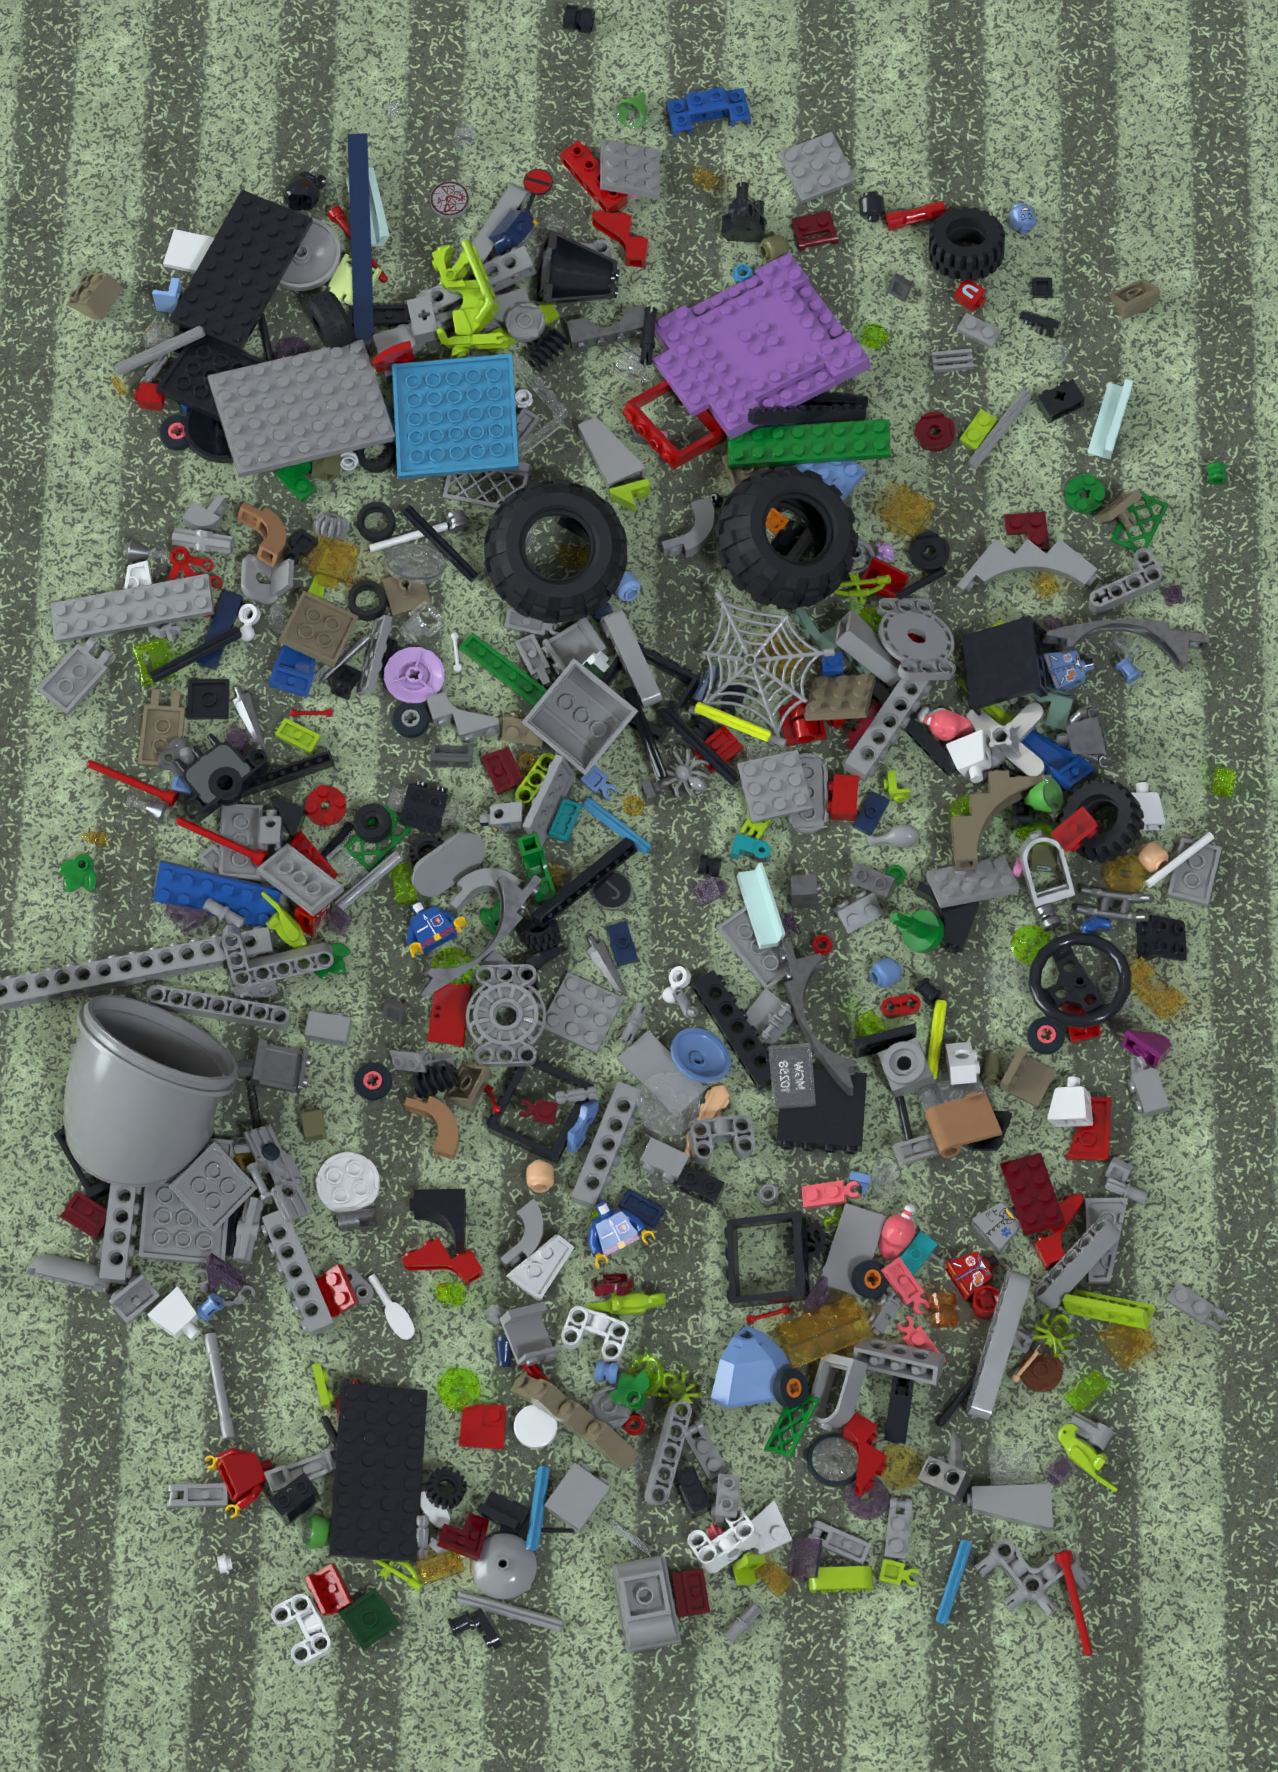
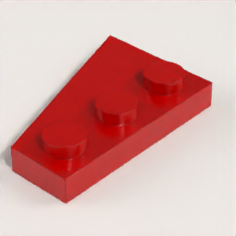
(308, 850)
(1093, 1142)

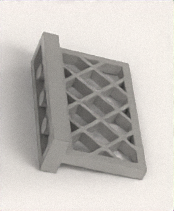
(525, 470)

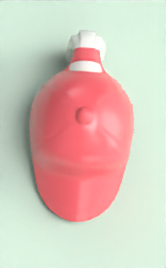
(945, 724)
(897, 1233)

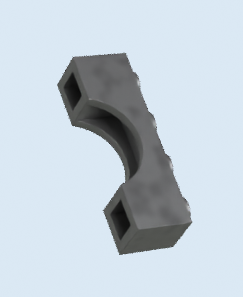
(585, 334)

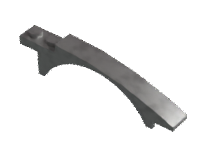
(1172, 641)
(511, 900)
(798, 975)

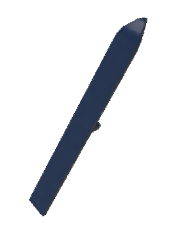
(361, 238)

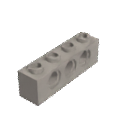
(900, 1360)

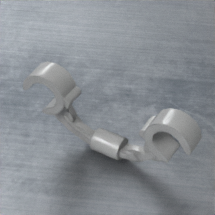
(237, 1300)

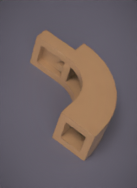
(269, 527)
(448, 1134)

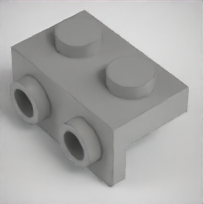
(858, 910)
(134, 1298)
(726, 1497)

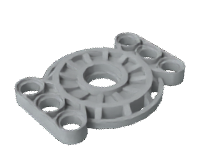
(911, 654)
(502, 994)

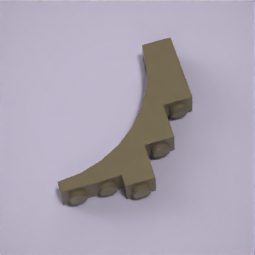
(983, 808)
(576, 1418)

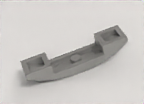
(313, 1467)

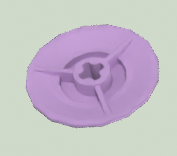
(417, 662)

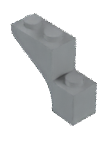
(468, 724)

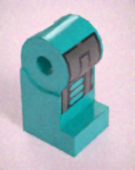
(751, 848)

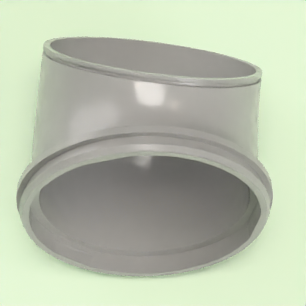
(142, 1091)

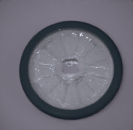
(824, 1468)

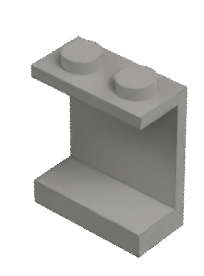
(528, 1335)

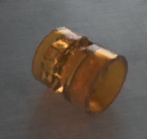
(943, 1310)

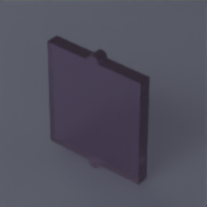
(805, 1558)

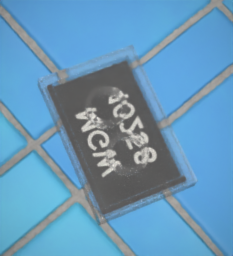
(791, 1075)

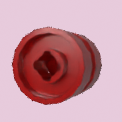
(985, 1302)

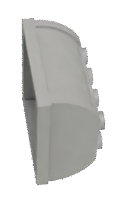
(580, 716)

